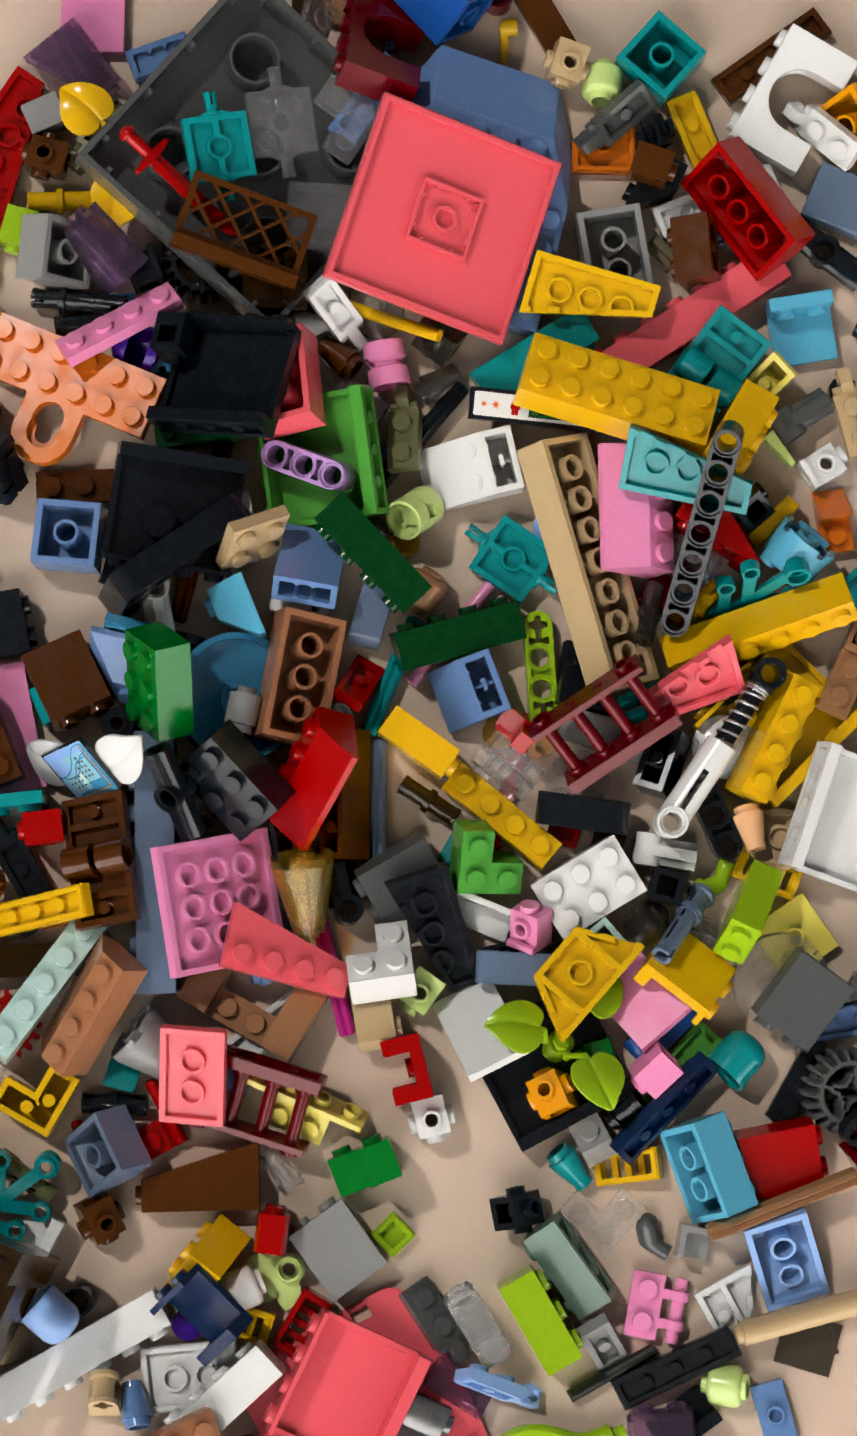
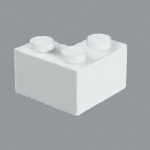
(386, 972)

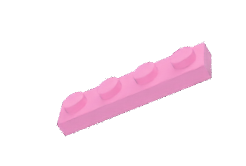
(118, 324)

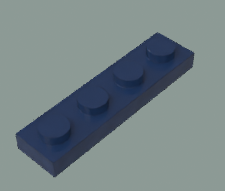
(662, 1111)

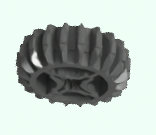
(844, 1064)

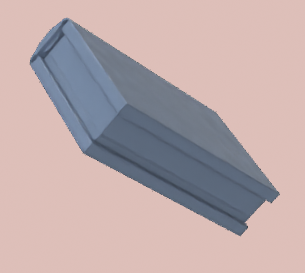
(833, 201)

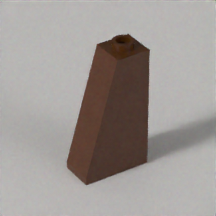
(209, 1184)

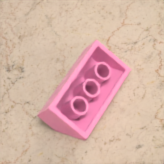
(632, 525)

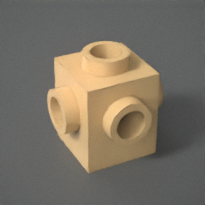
(566, 63)

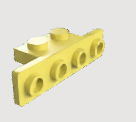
(319, 1112)

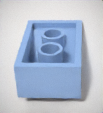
(786, 1260)

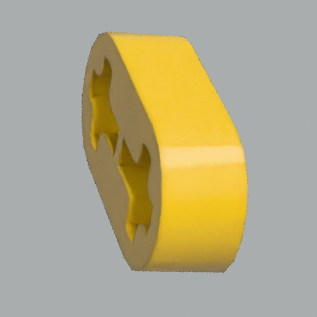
(787, 506)

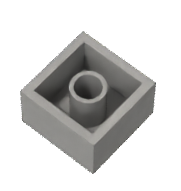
(47, 255)

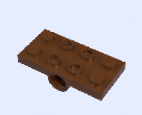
(102, 854)

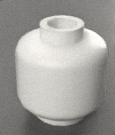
(244, 1286)

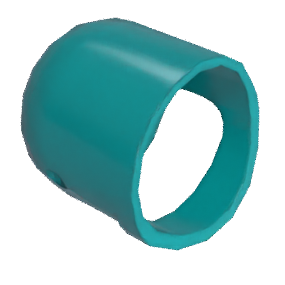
(737, 1058)

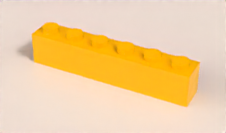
(768, 623)

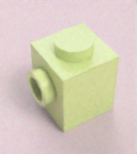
(427, 991)

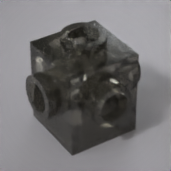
(440, 351)

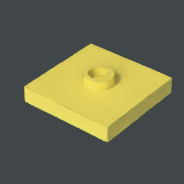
(801, 919)

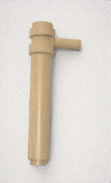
(796, 1318)

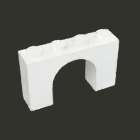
(797, 54)

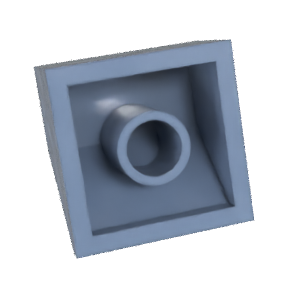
(107, 1150)

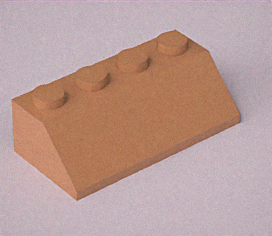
(91, 1008)

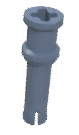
(688, 914)

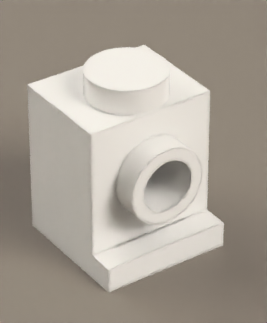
(814, 474)

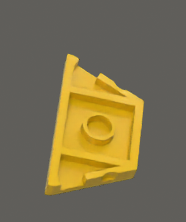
(581, 975)

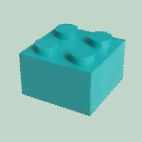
(661, 58)

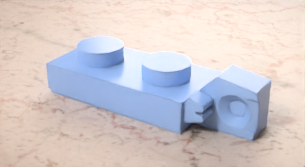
(498, 1386)

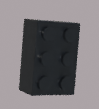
(236, 780)

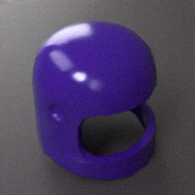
(137, 350)

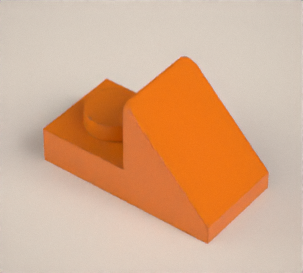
(832, 519)

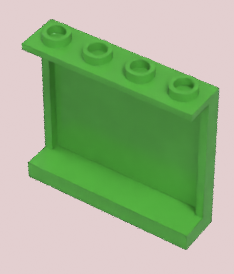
(347, 436)

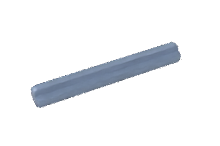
(378, 797)

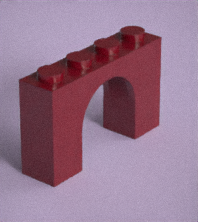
(363, 66)

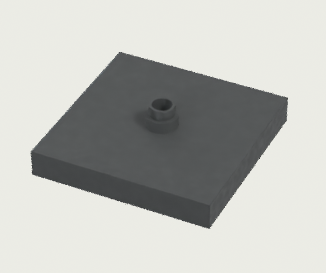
(230, 56)

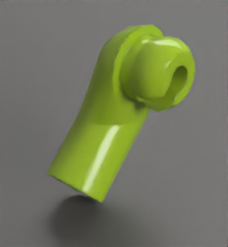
(720, 879)

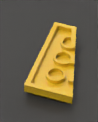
(577, 288)

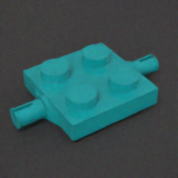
(219, 144)
(511, 559)

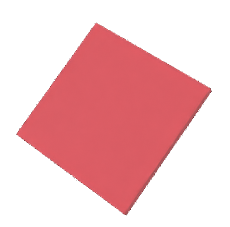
(442, 219)

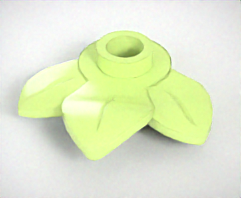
(278, 1284)

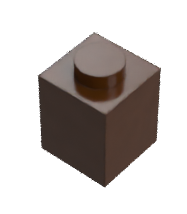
(653, 165)

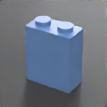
(307, 568)

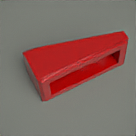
(312, 1296)

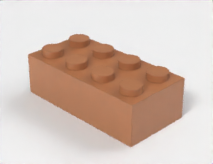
(298, 672)

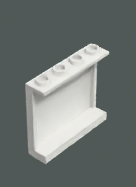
(825, 819)

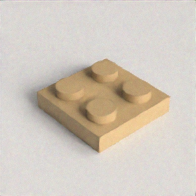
(252, 538)

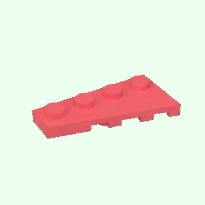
(273, 953)

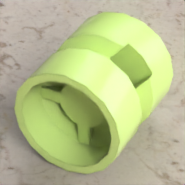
(414, 512)

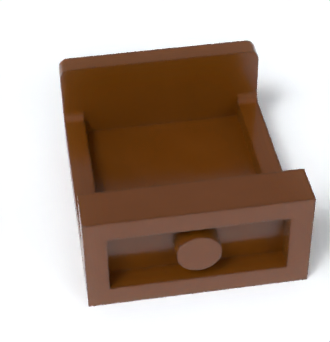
(67, 681)

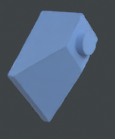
(108, 655)

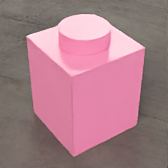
(655, 1070)

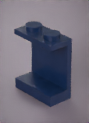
(206, 1308)

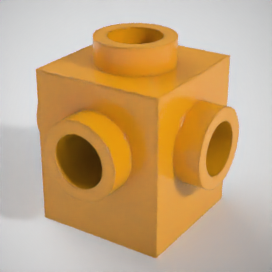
(551, 1093)

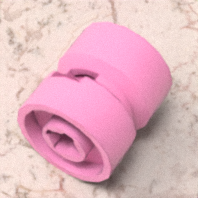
(386, 359)

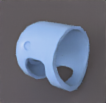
(51, 1315)

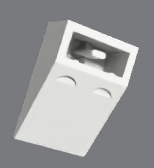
(473, 468)

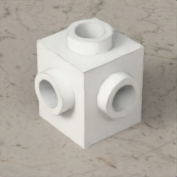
(436, 1106)

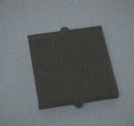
(810, 1348)

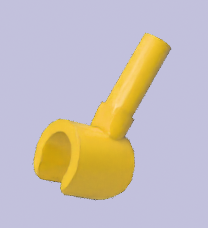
(507, 29)

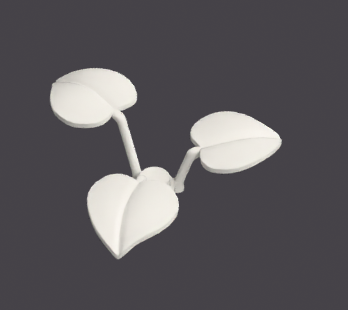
(118, 752)

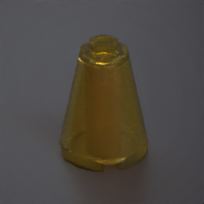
(304, 888)

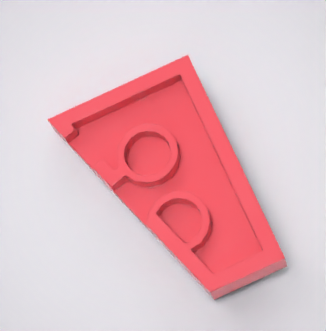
(703, 679)

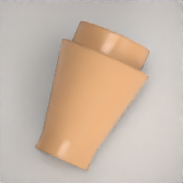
(750, 825)

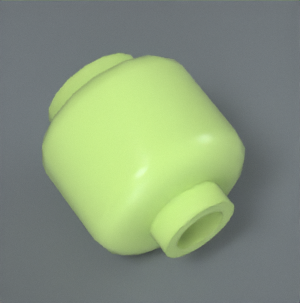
(602, 83)
(726, 1385)

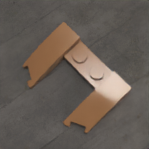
(278, 1034)

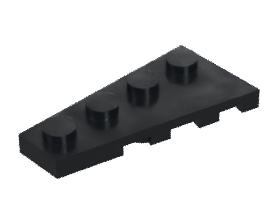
(435, 916)

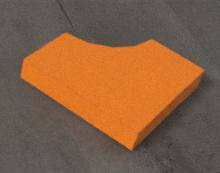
(607, 160)

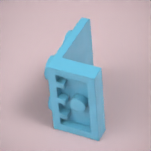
(802, 327)

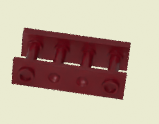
(607, 754)
(275, 1075)

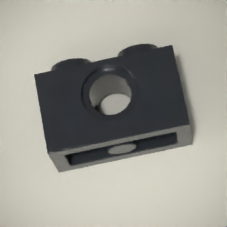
(662, 764)

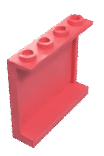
(346, 1382)

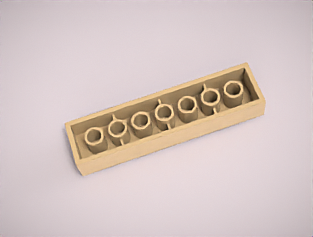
(595, 601)

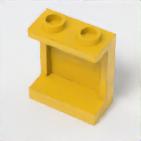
(693, 976)

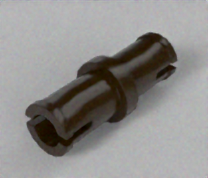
(429, 800)

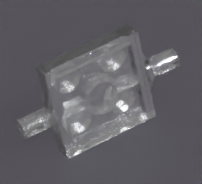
(281, 122)

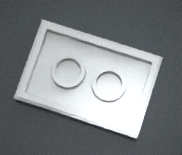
(464, 1020)
(174, 1372)

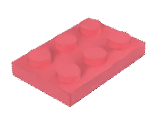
(193, 1075)

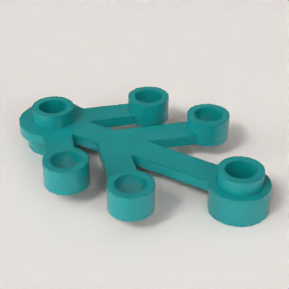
(795, 573)
(7, 1196)

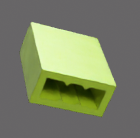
(748, 912)

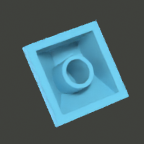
(234, 606)

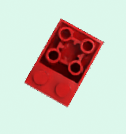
(729, 539)

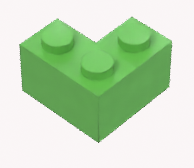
(475, 864)

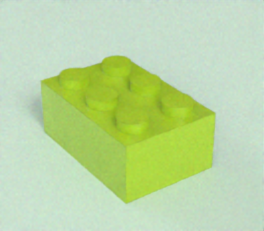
(541, 1319)

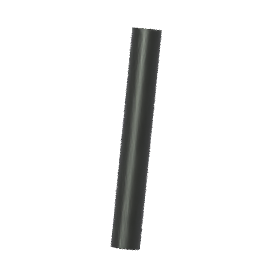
(612, 1372)

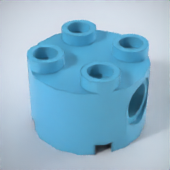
(796, 540)

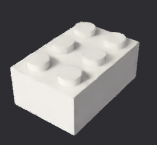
(588, 885)

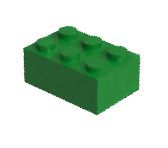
(159, 681)

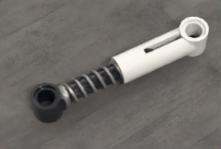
(717, 751)

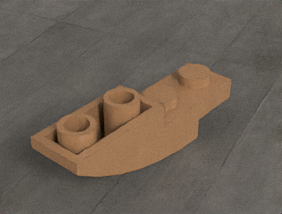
(841, 681)

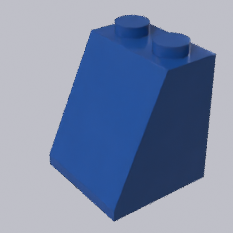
(445, 18)

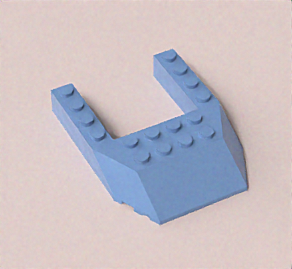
(514, 109)

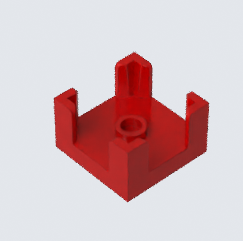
(415, 1067)

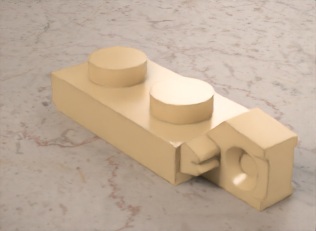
(845, 407)

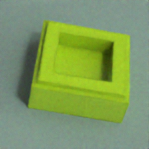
(393, 1234)

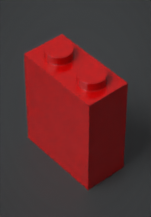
(782, 1155)

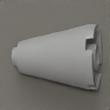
(141, 1043)

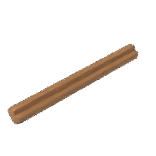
(783, 1204)

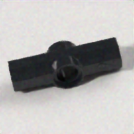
(841, 264)
(174, 791)

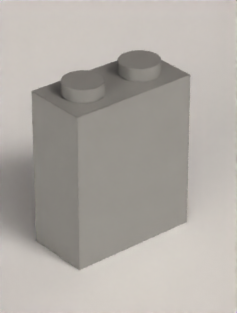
(336, 1247)

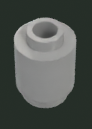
(243, 709)

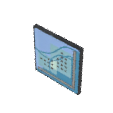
(81, 769)

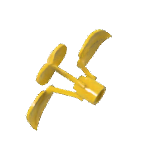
(82, 112)

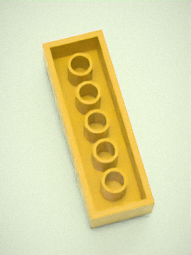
(613, 393)

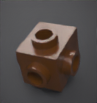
(55, 163)
(100, 1219)

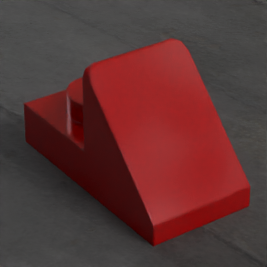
(358, 683)

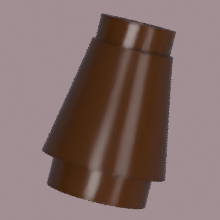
(341, 358)

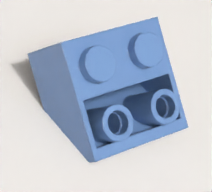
(469, 691)

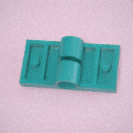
(721, 355)

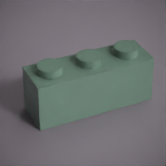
(569, 1266)

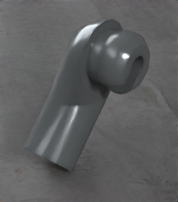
(648, 1237)

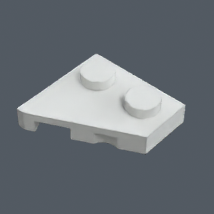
(727, 1299)

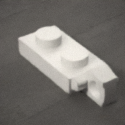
(824, 133)
(336, 311)

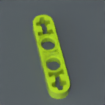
(536, 673)

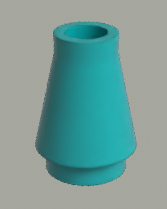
(568, 1165)

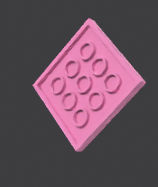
(197, 891)

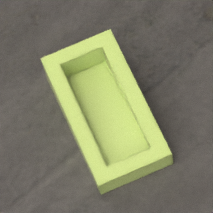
(778, 449)

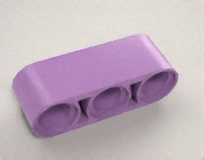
(295, 460)

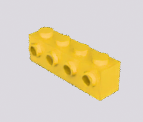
(772, 740)

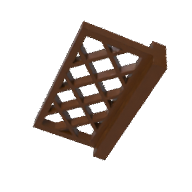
(232, 257)

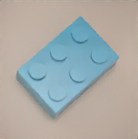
(709, 1168)

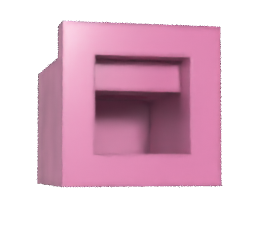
(530, 927)

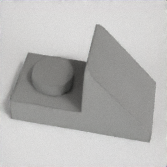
(601, 1341)

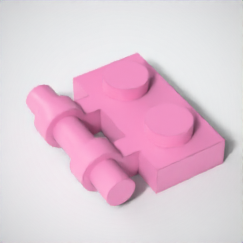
(645, 1303)

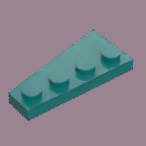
(674, 473)

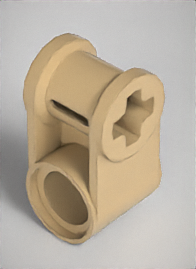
(104, 1393)

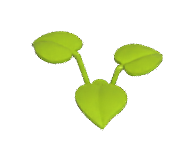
(596, 1078)

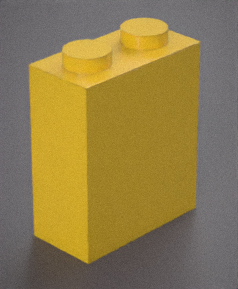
(420, 743)

